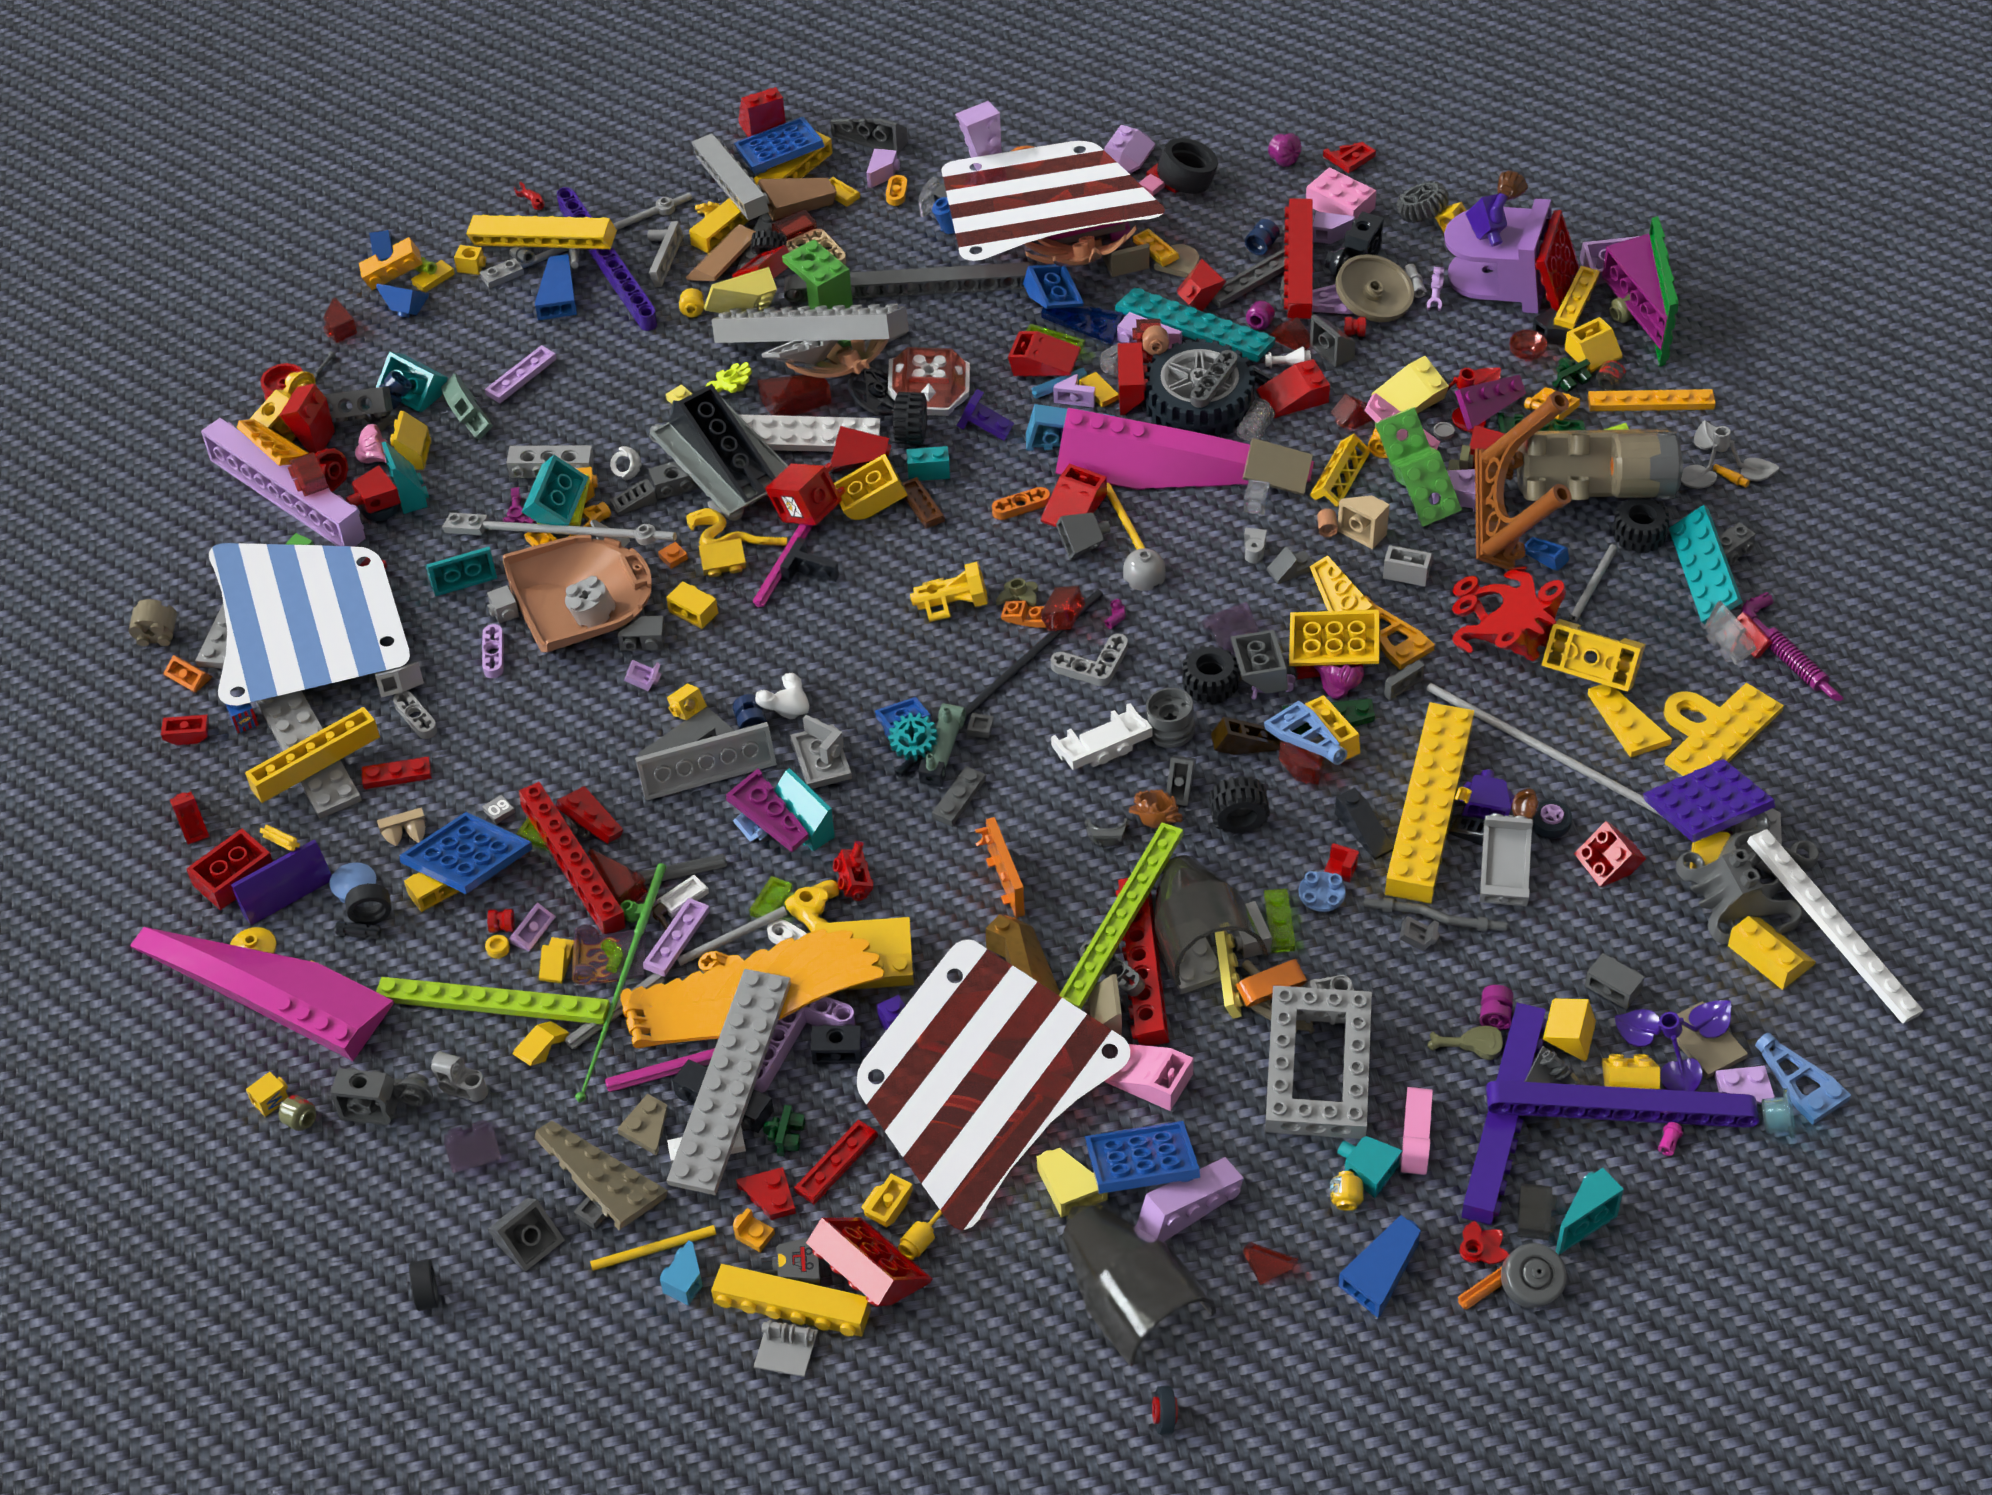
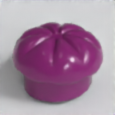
(1285, 149)

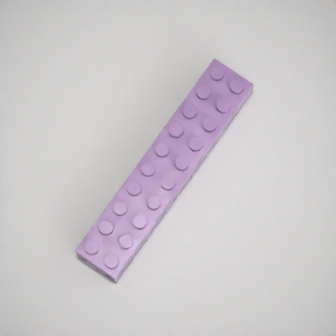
(320, 511)

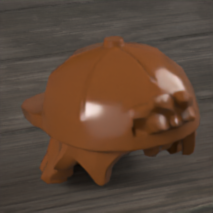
(1155, 808)

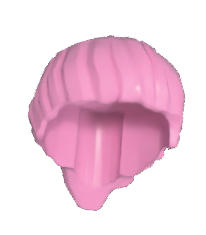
(370, 445)

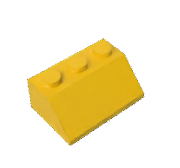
(1769, 951)

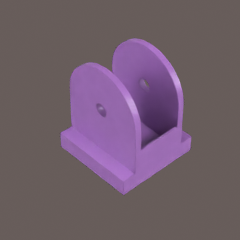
(1511, 262)

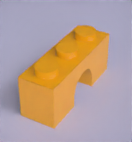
(404, 259)

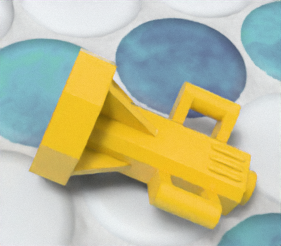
(966, 586)

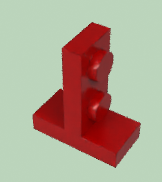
(189, 817)

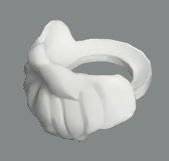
(635, 463)

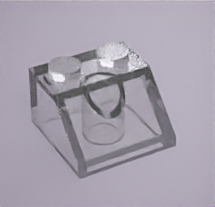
(1728, 634)

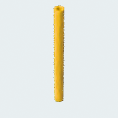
(1124, 517)
(652, 1248)

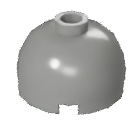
(1144, 569)

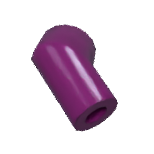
(1118, 614)

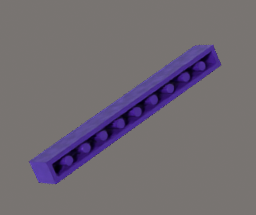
(1499, 1129)

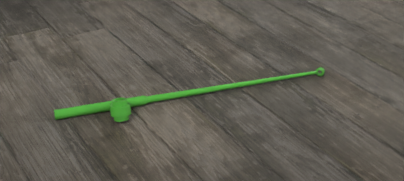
(632, 913)

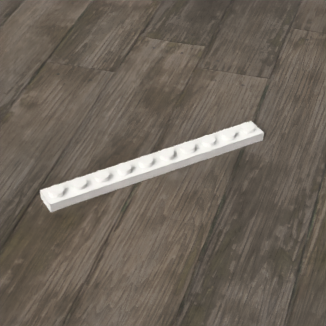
(1835, 926)

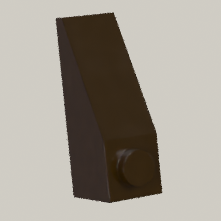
(1242, 737)

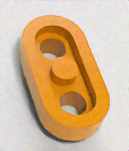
(896, 190)

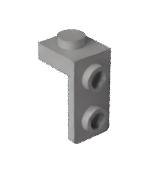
(831, 738)

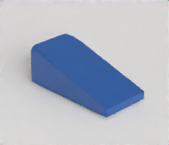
(1547, 553)

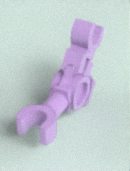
(1436, 285)

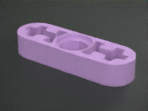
(497, 657)

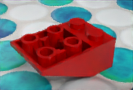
(1042, 355)
(1075, 493)

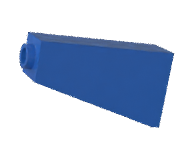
(556, 290)
(1380, 1266)

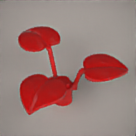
(1467, 378)

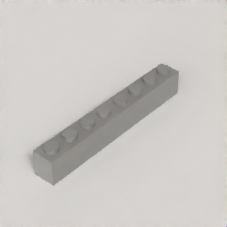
(731, 176)

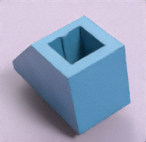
(682, 1277)

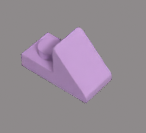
(1073, 394)

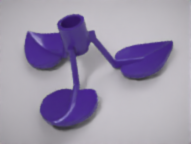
(1641, 1025)

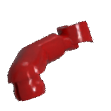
(536, 198)

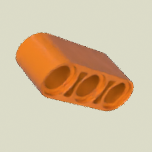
(1259, 986)

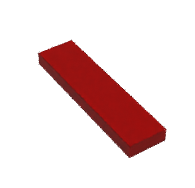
(836, 1162)

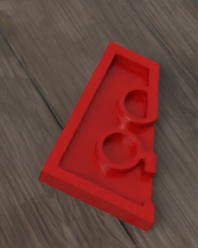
(590, 814)

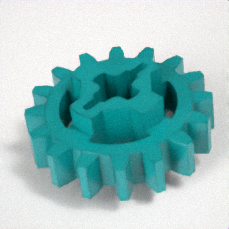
(923, 739)

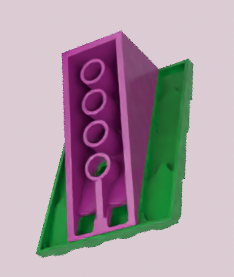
(1644, 272)

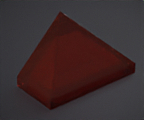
(1267, 1262)

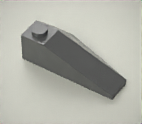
(871, 133)

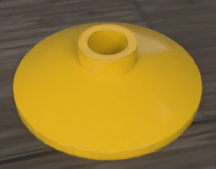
(260, 937)

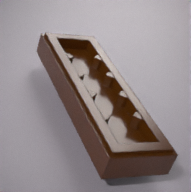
(922, 503)

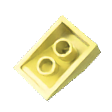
(1414, 386)

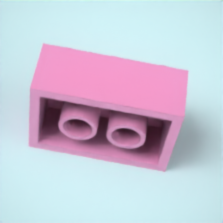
(1340, 194)

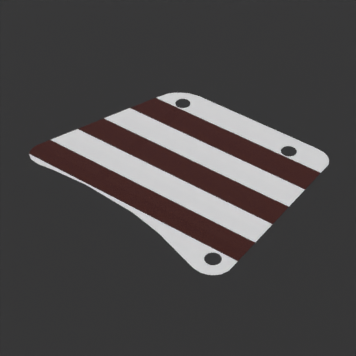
(1039, 195)
(980, 1075)

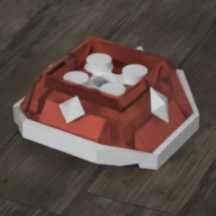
(931, 371)

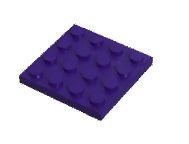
(1708, 800)

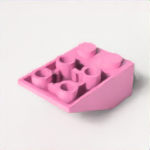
(1154, 1074)

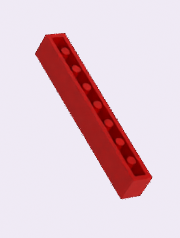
(1299, 258)

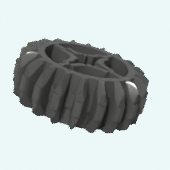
(1422, 201)

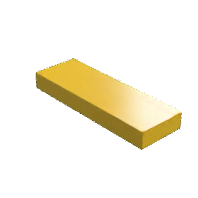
(1159, 250)

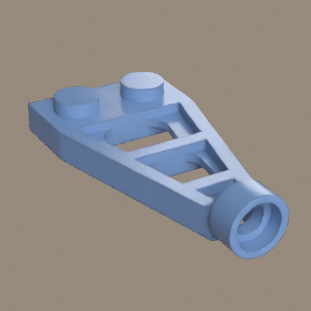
(1296, 715)
(1819, 1102)

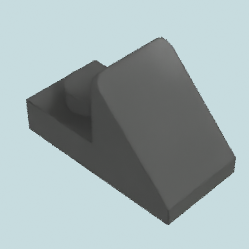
(1289, 565)

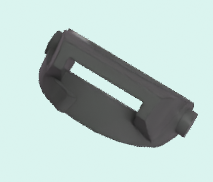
(1104, 836)

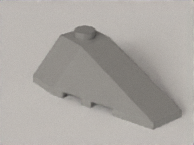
(801, 352)

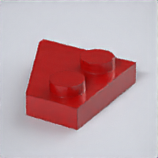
(1350, 156)
(769, 1192)

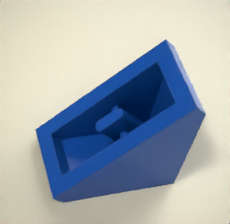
(381, 244)

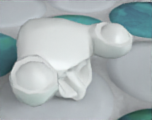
(787, 702)

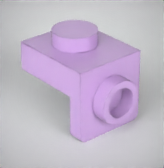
(642, 675)

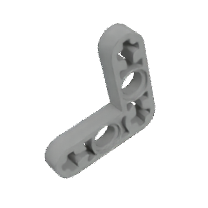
(1062, 661)

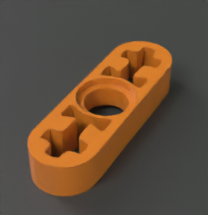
(1035, 503)

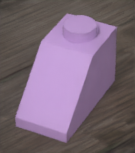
(882, 167)

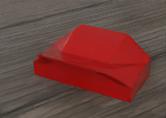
(185, 729)

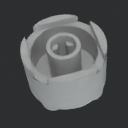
(589, 602)

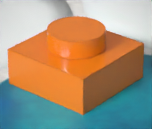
(673, 555)

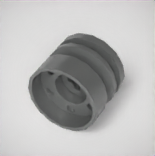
(1171, 717)

